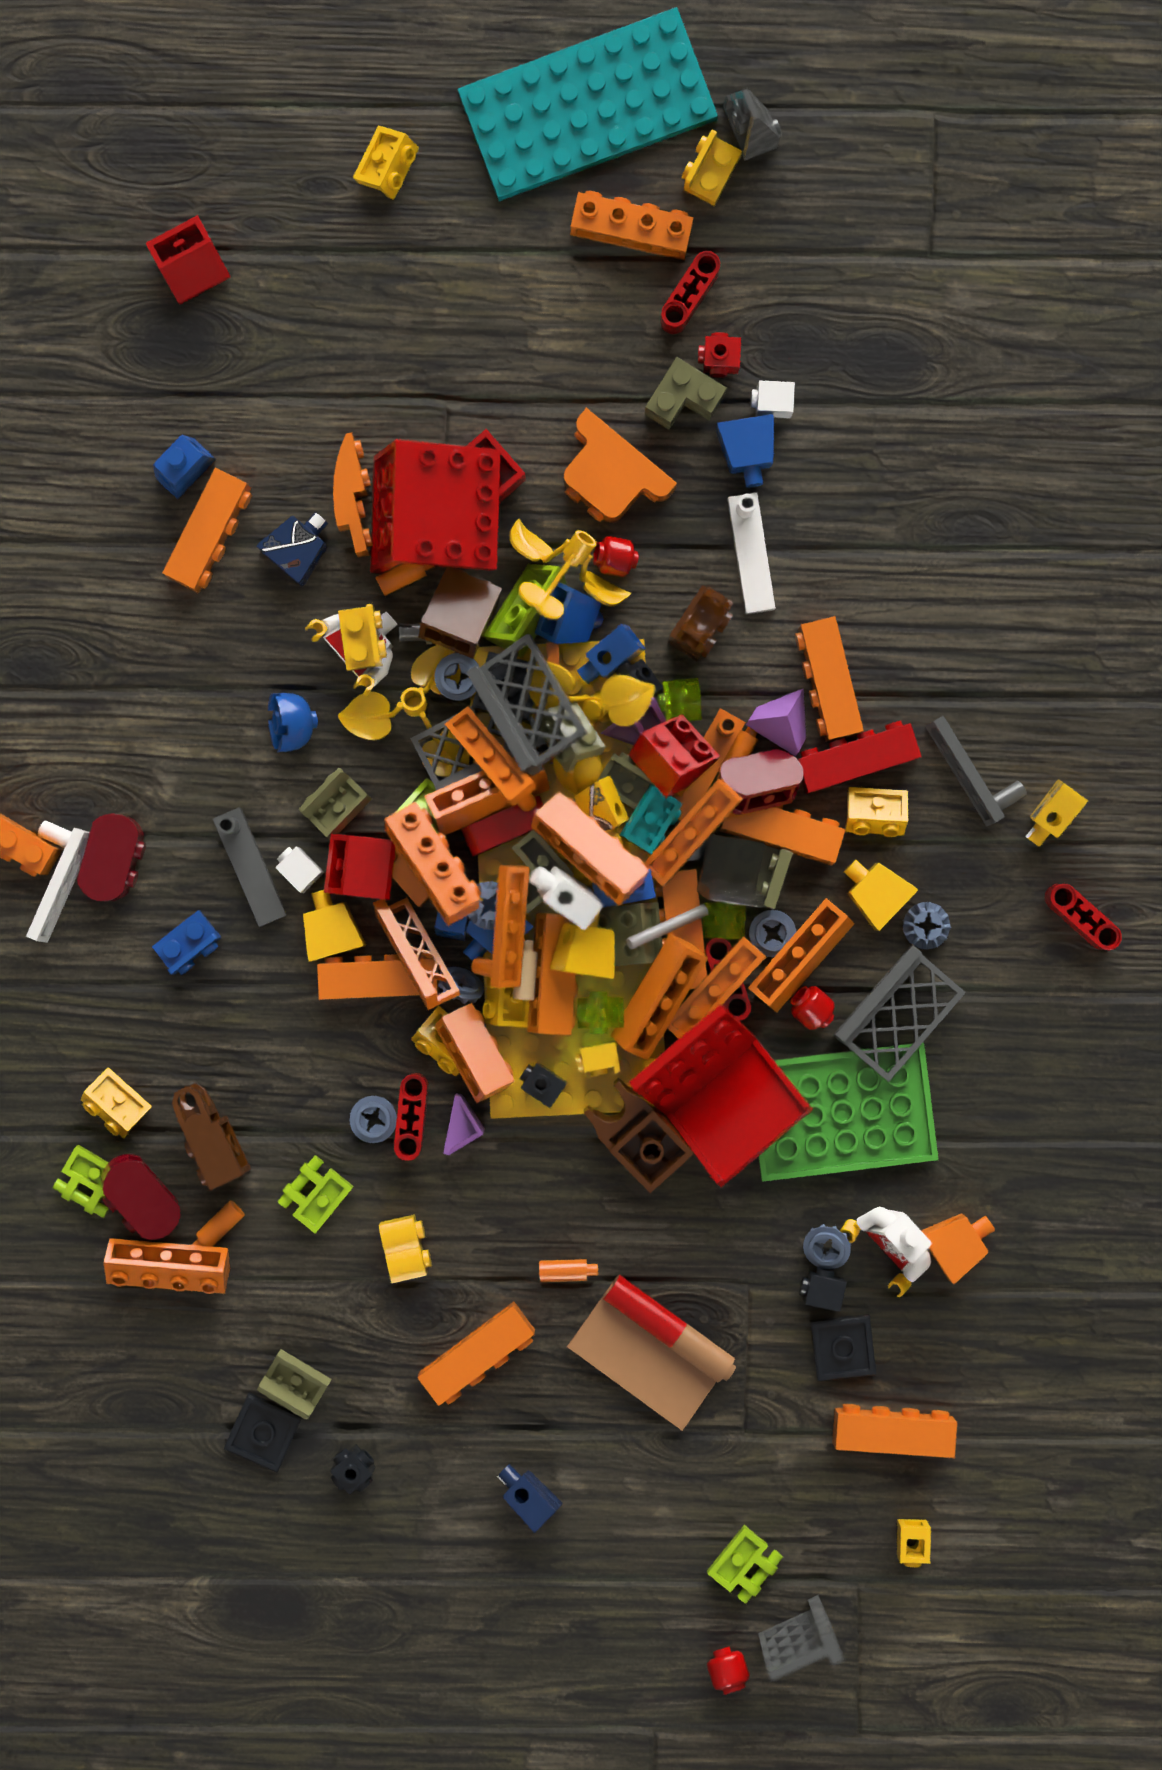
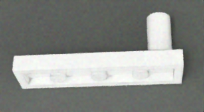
(751, 553)
(62, 879)

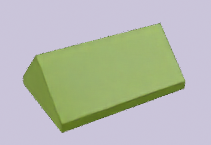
(515, 615)

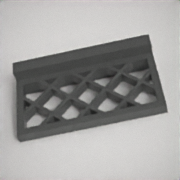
(504, 716)
(468, 770)
(881, 994)
(800, 1641)

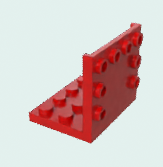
(435, 506)
(722, 1094)

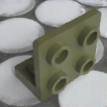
(772, 874)
(629, 921)

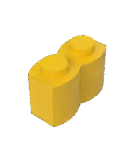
(404, 1249)

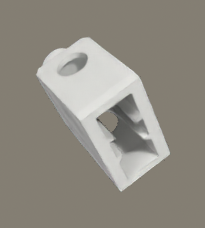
(567, 895)

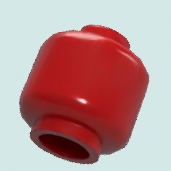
(615, 556)
(812, 1007)
(728, 1670)

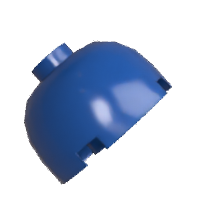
(291, 721)

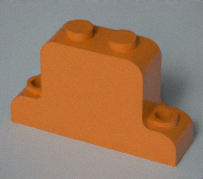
(611, 472)

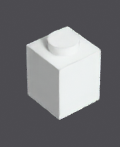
(773, 398)
(298, 868)

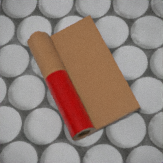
(651, 1352)

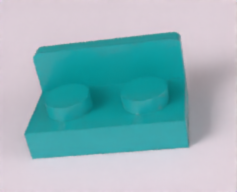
(651, 819)

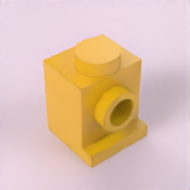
(598, 1058)
(919, 1553)

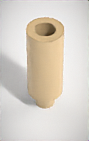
(528, 976)

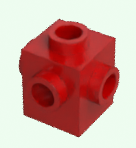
(730, 353)

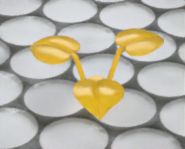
(576, 553)
(620, 696)
(370, 715)

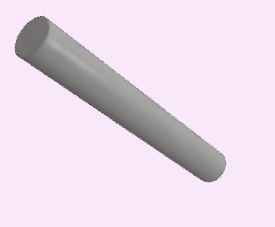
(667, 926)

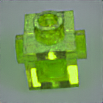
(681, 698)
(724, 920)
(600, 1012)

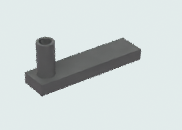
(987, 806)
(249, 867)

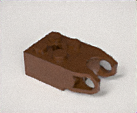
(699, 623)
(632, 1130)
(209, 1138)

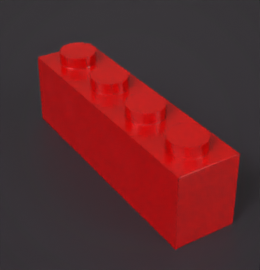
(858, 758)

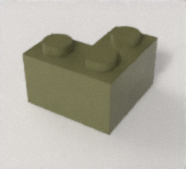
(684, 387)
(535, 853)

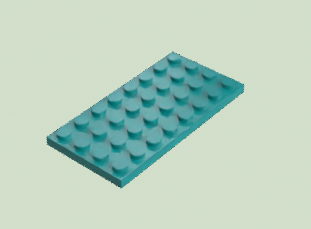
(587, 104)

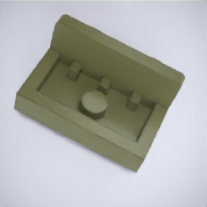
(586, 747)
(627, 778)
(335, 803)
(293, 1384)

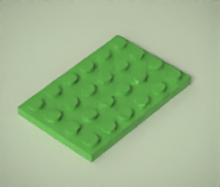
(855, 1116)

